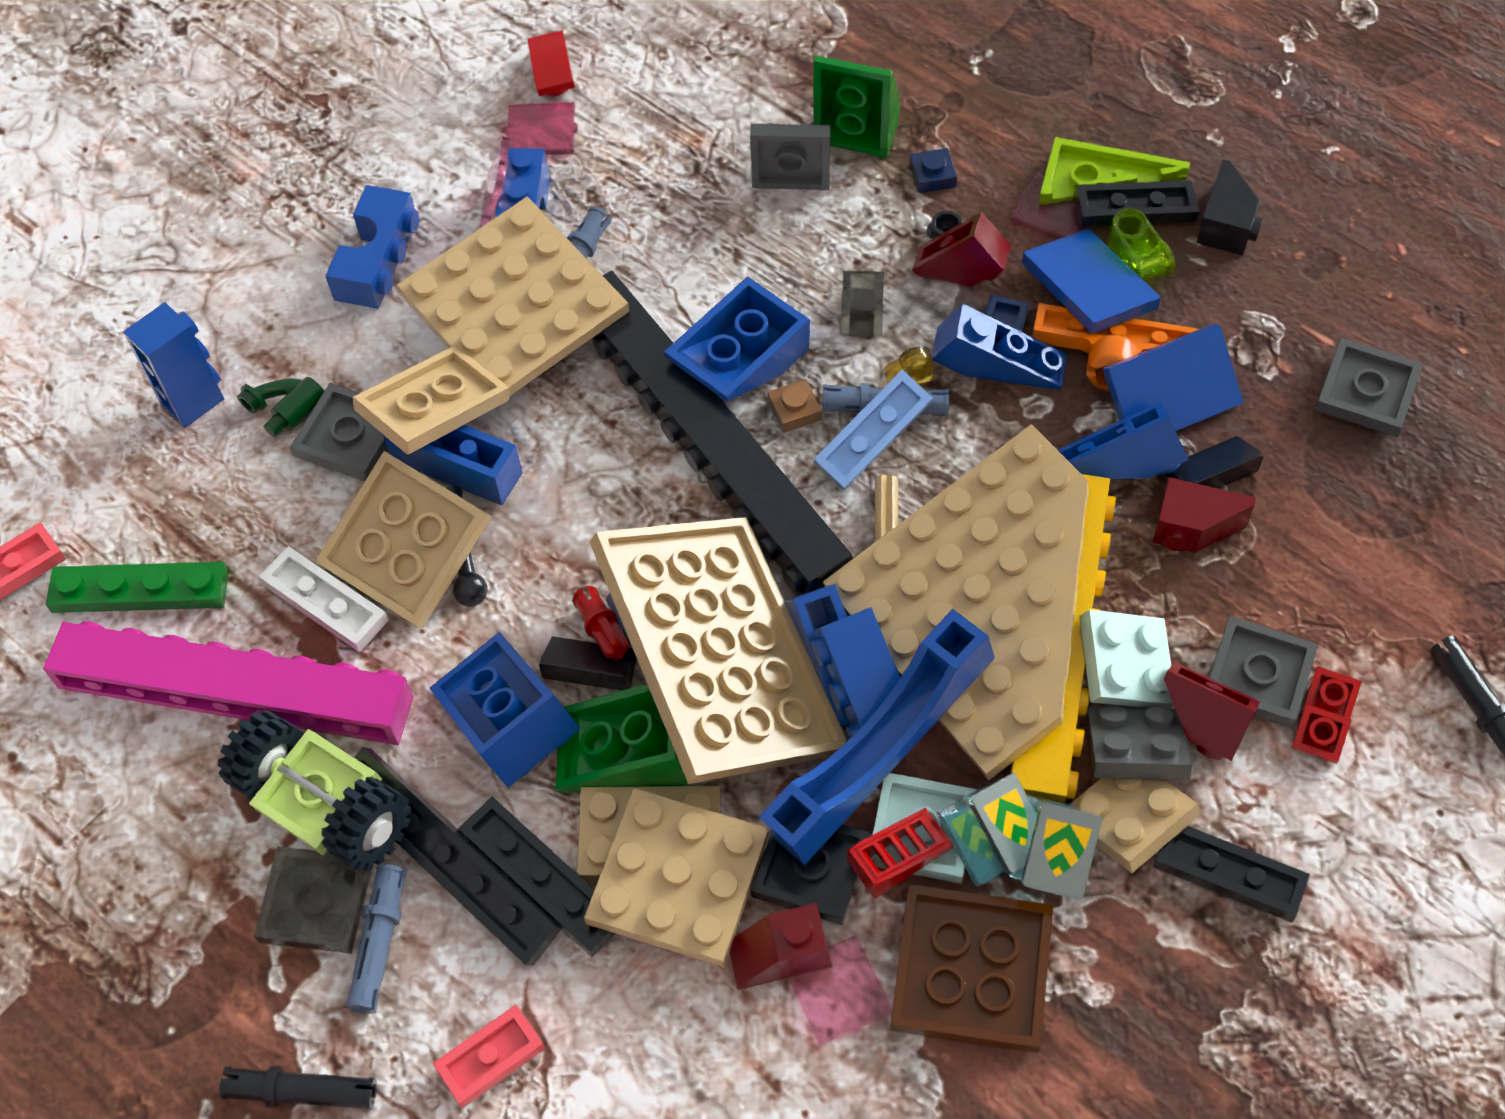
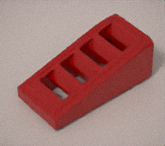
(879, 882)

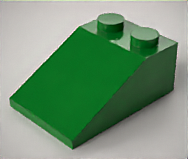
(857, 104)
(618, 745)

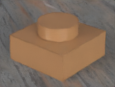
(794, 405)

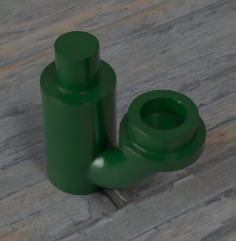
(291, 410)

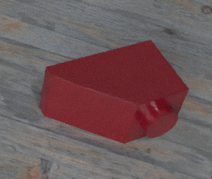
(964, 253)
(1199, 515)
(1209, 711)
(780, 947)

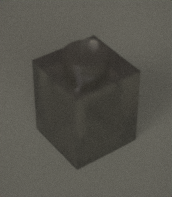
(862, 303)

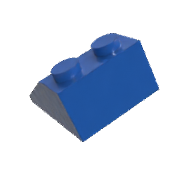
(742, 341)
(504, 709)

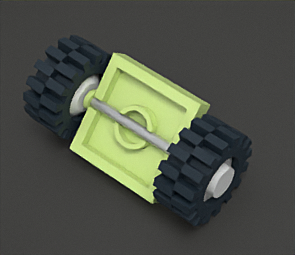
(314, 790)

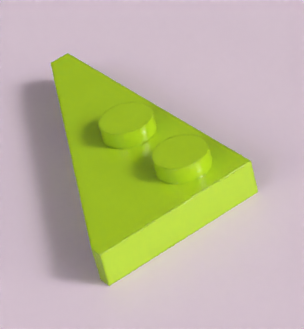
(1087, 163)

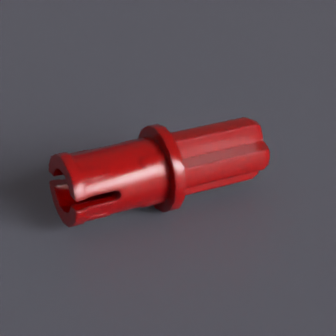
(600, 623)

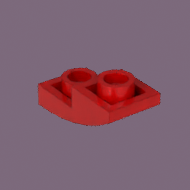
(551, 64)
(1326, 714)

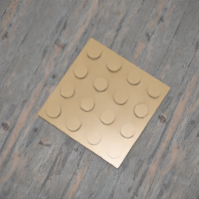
(514, 296)

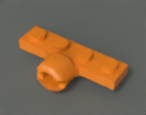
(1061, 328)

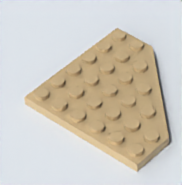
(1008, 560)

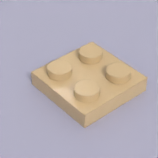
(1137, 816)

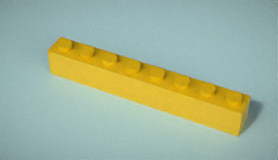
(1046, 766)

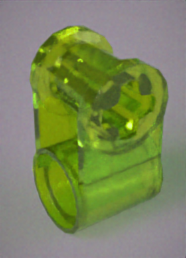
(1139, 245)

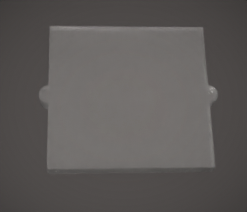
(929, 302)

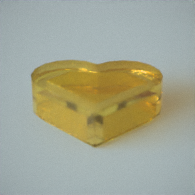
(915, 362)

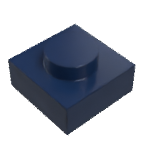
(933, 170)

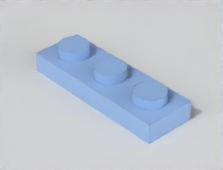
(873, 430)

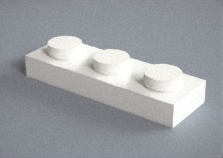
(324, 598)

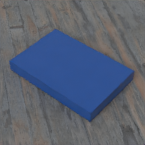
(1091, 280)
(1185, 374)

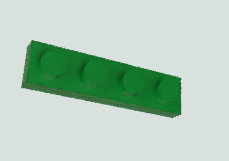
(137, 587)

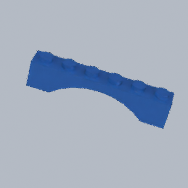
(827, 795)

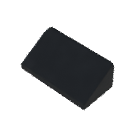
(1220, 464)
(586, 664)

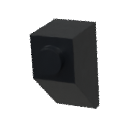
(1230, 213)

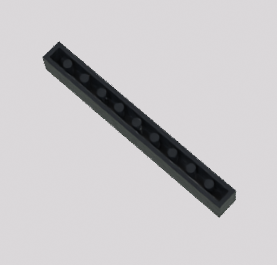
(722, 449)

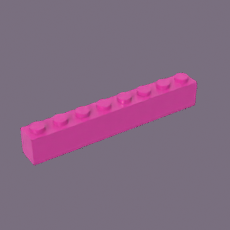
(229, 681)

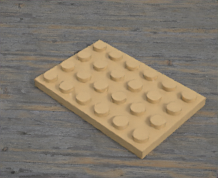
(717, 647)

